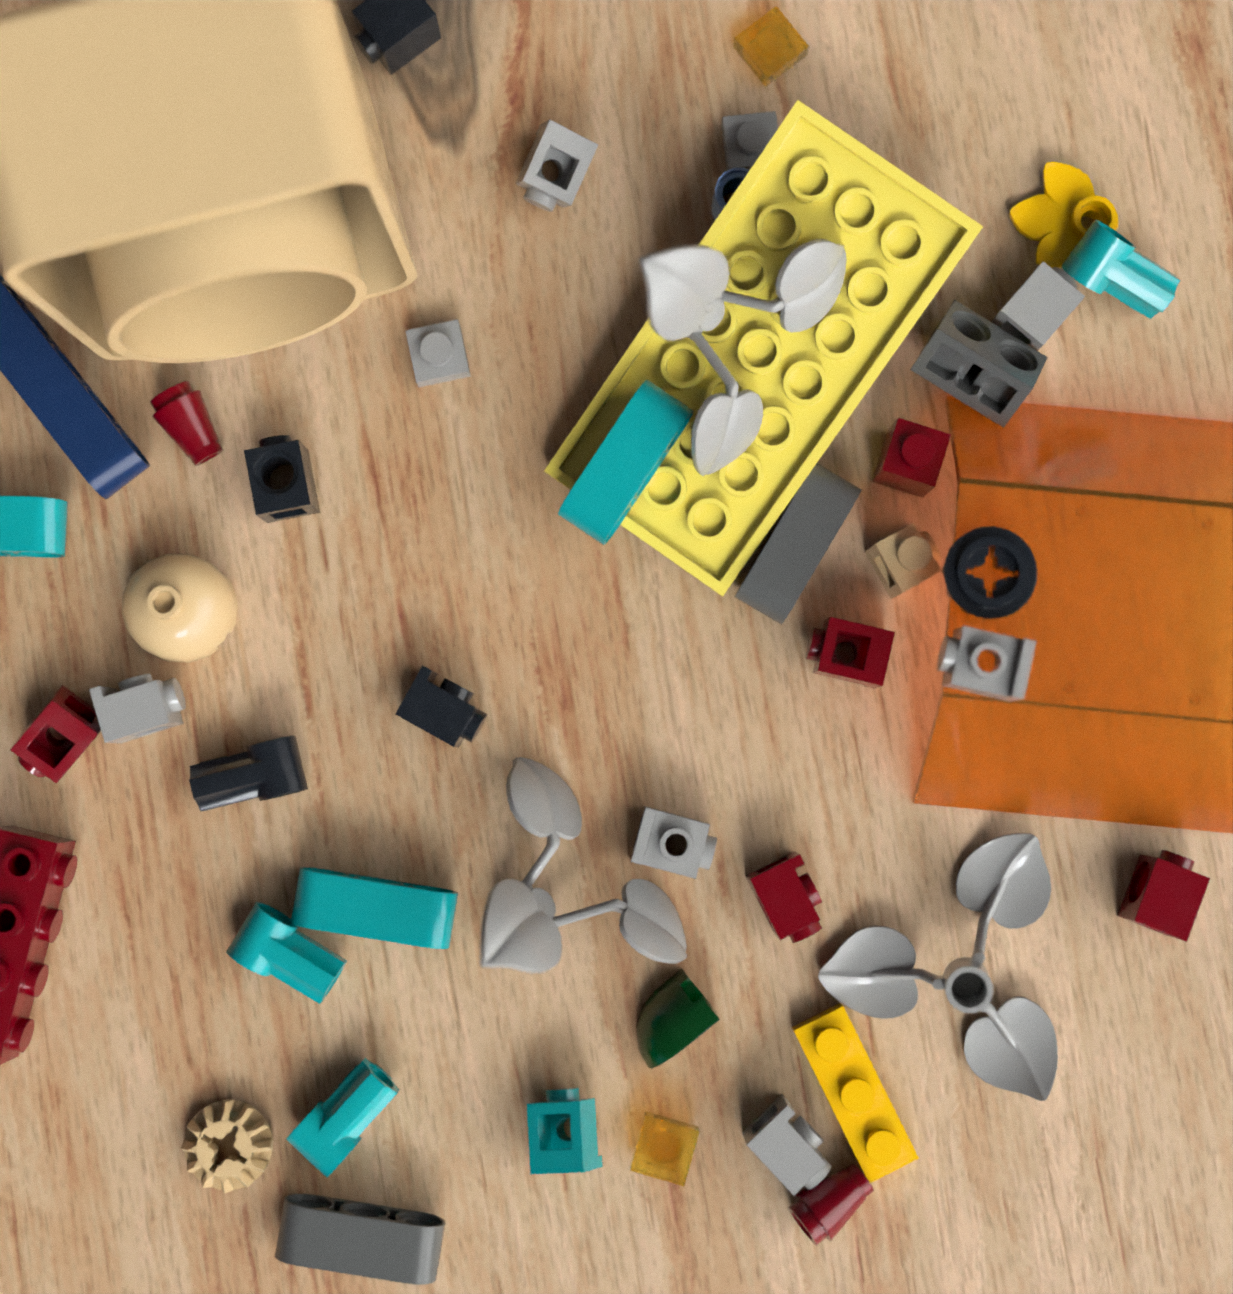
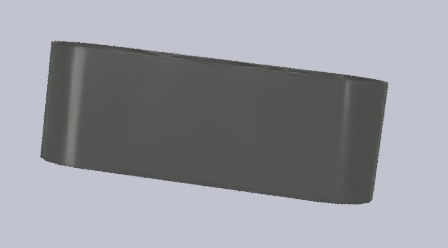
(798, 543)
(360, 1239)

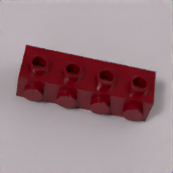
(31, 887)

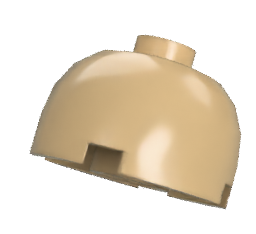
(179, 607)

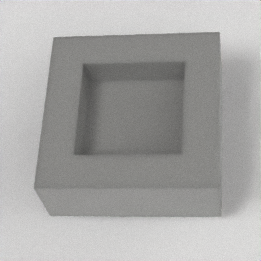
(746, 137)
(438, 353)

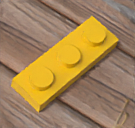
(855, 1093)

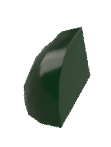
(673, 1019)

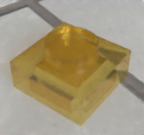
(770, 46)
(664, 1148)

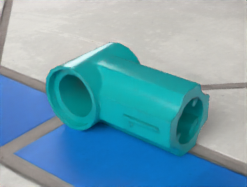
(1111, 264)
(276, 947)
(335, 1125)

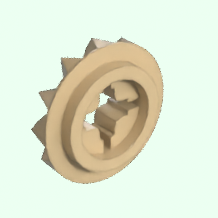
(252, 1140)

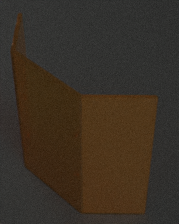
(1126, 618)

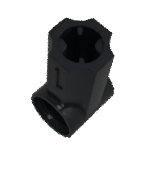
(262, 772)

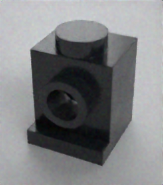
(441, 709)

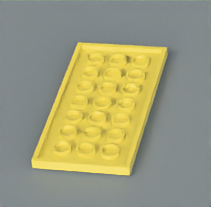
(898, 255)

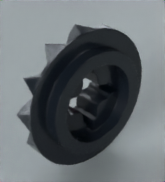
(1008, 554)

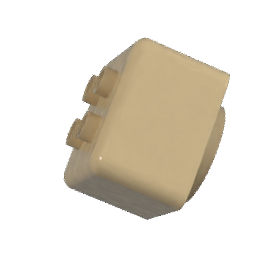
(192, 174)

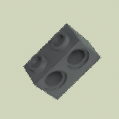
(979, 364)

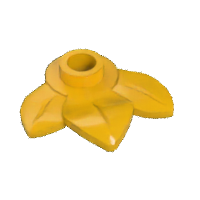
(1057, 213)

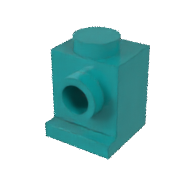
(549, 1145)

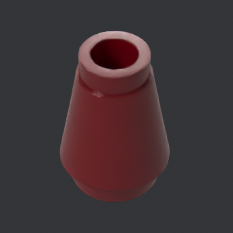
(187, 422)
(830, 1204)

